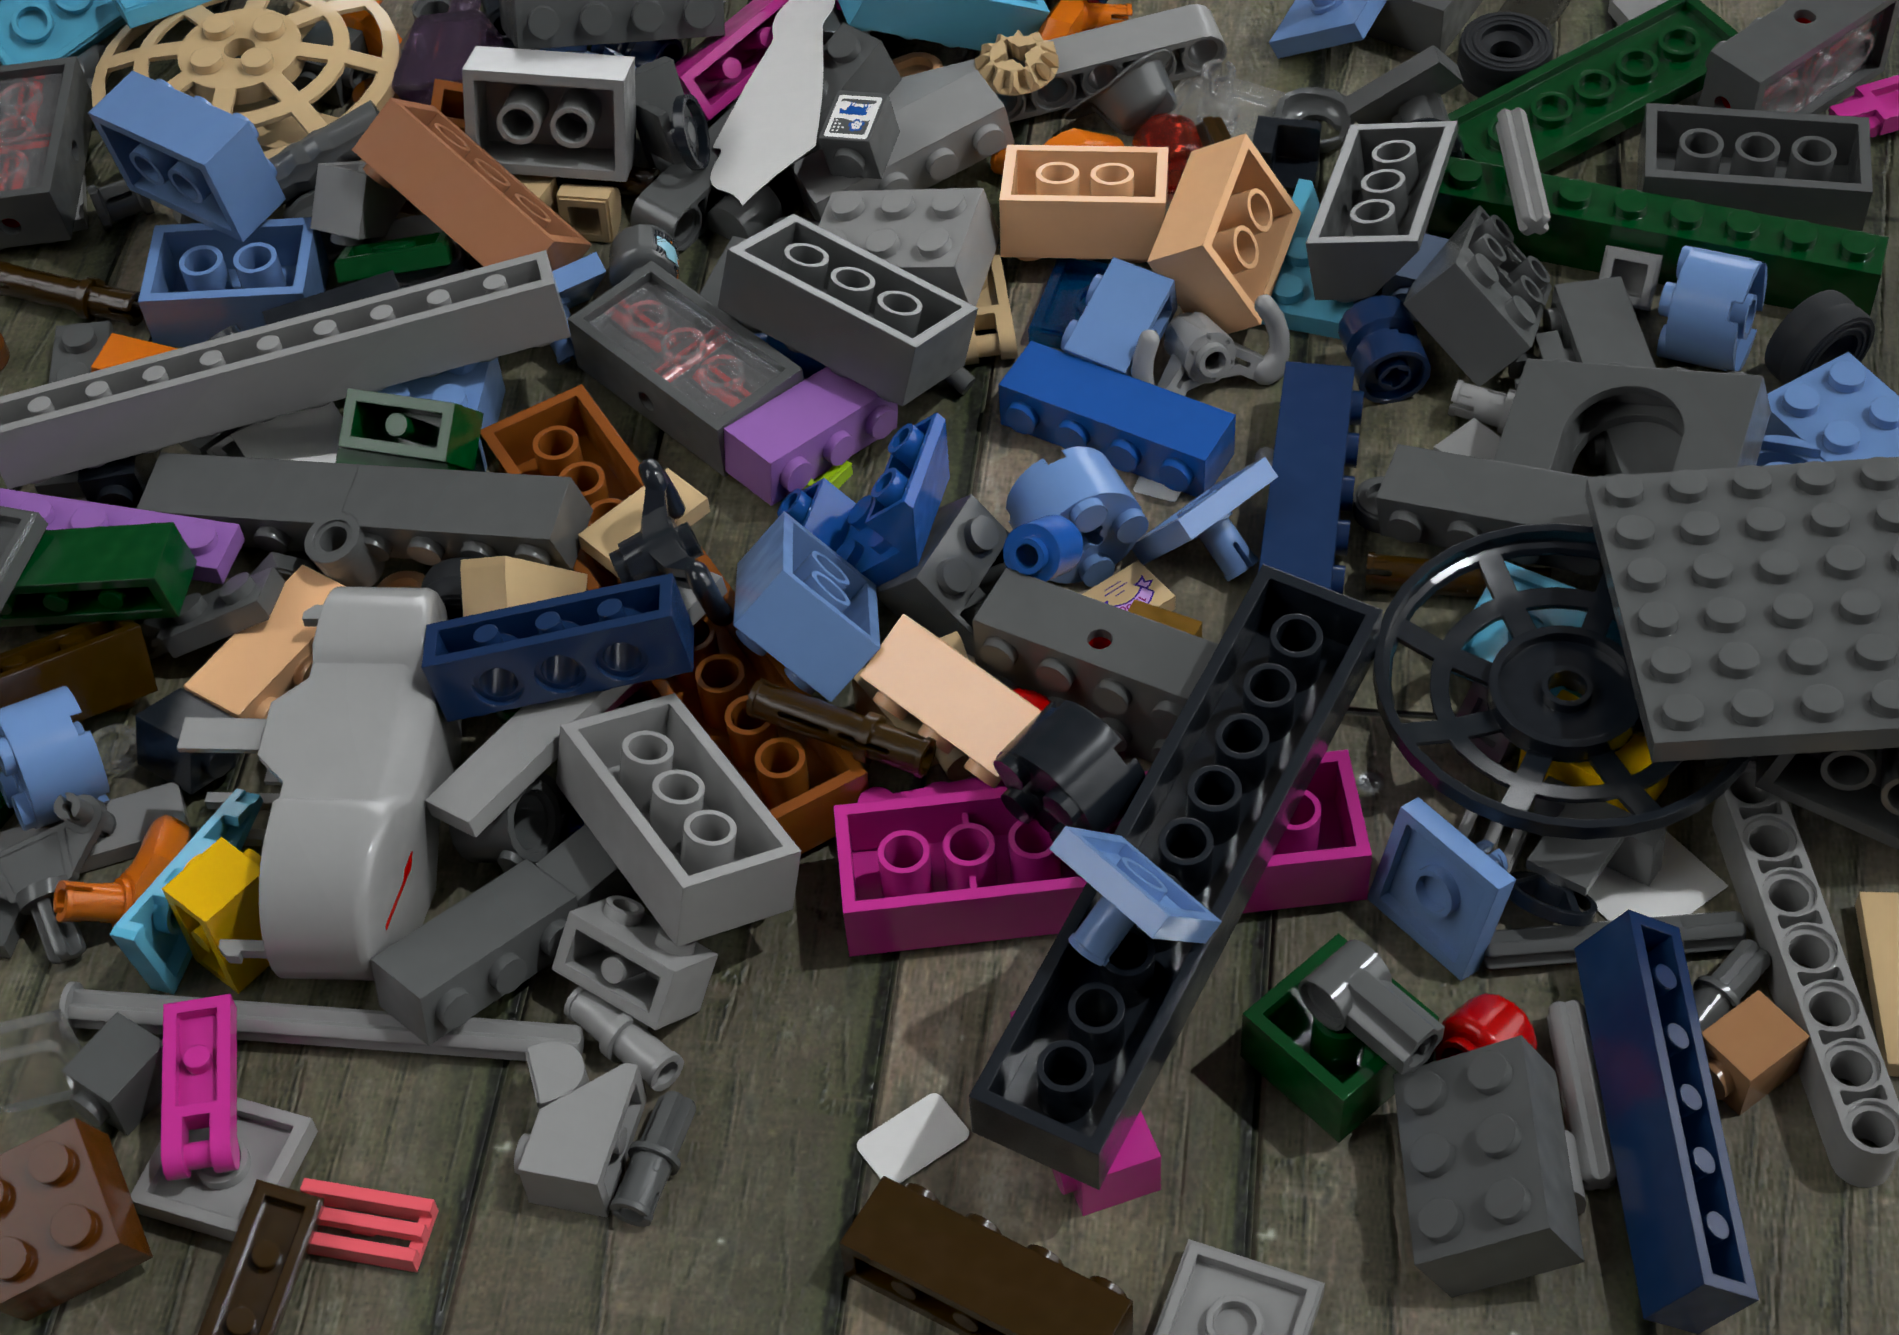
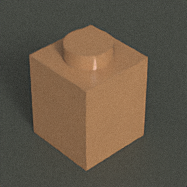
(1752, 1051)

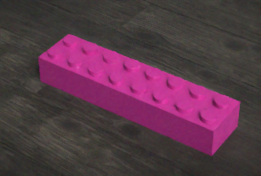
(974, 873)

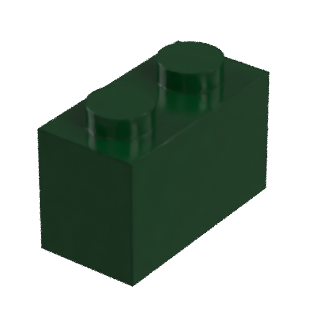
(411, 428)

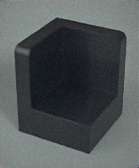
(1289, 148)

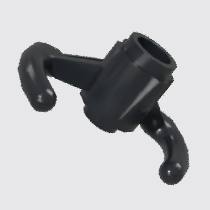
(668, 548)

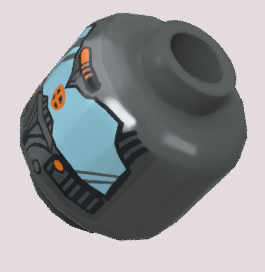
(637, 247)

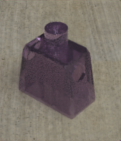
(440, 48)

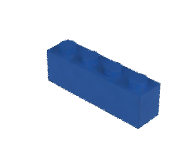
(1126, 419)

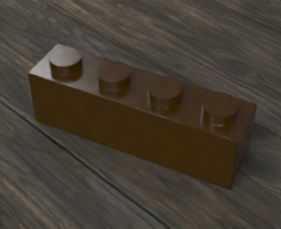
(98, 662)
(971, 1274)

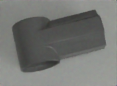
(1358, 993)

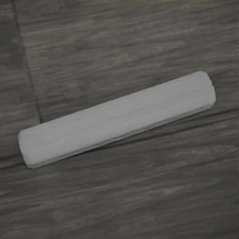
(1523, 171)
(1581, 1092)

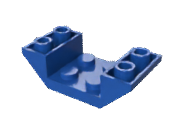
(891, 526)

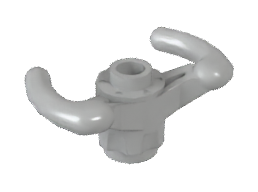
(1207, 353)

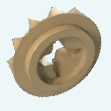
(1010, 77)

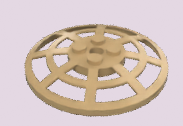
(269, 60)

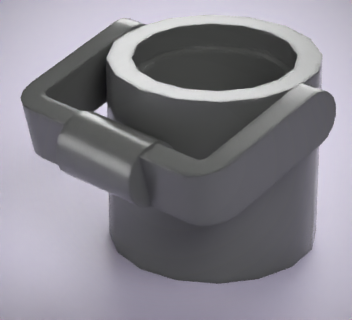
(524, 830)

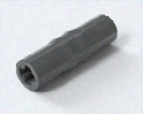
(333, 143)

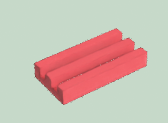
(375, 1202)

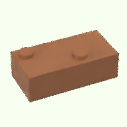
(462, 187)

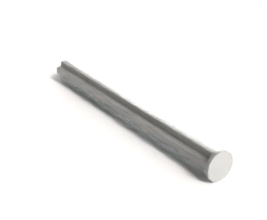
(324, 1025)

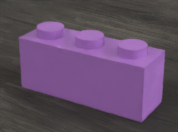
(805, 434)

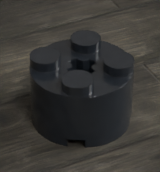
(1067, 772)

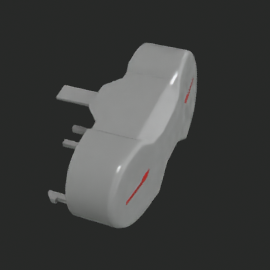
(356, 757)

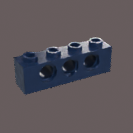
(559, 648)

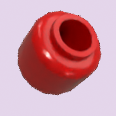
(1482, 1023)

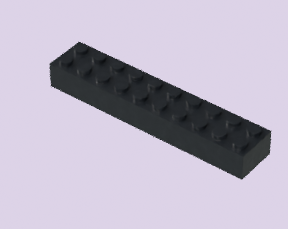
(1210, 819)

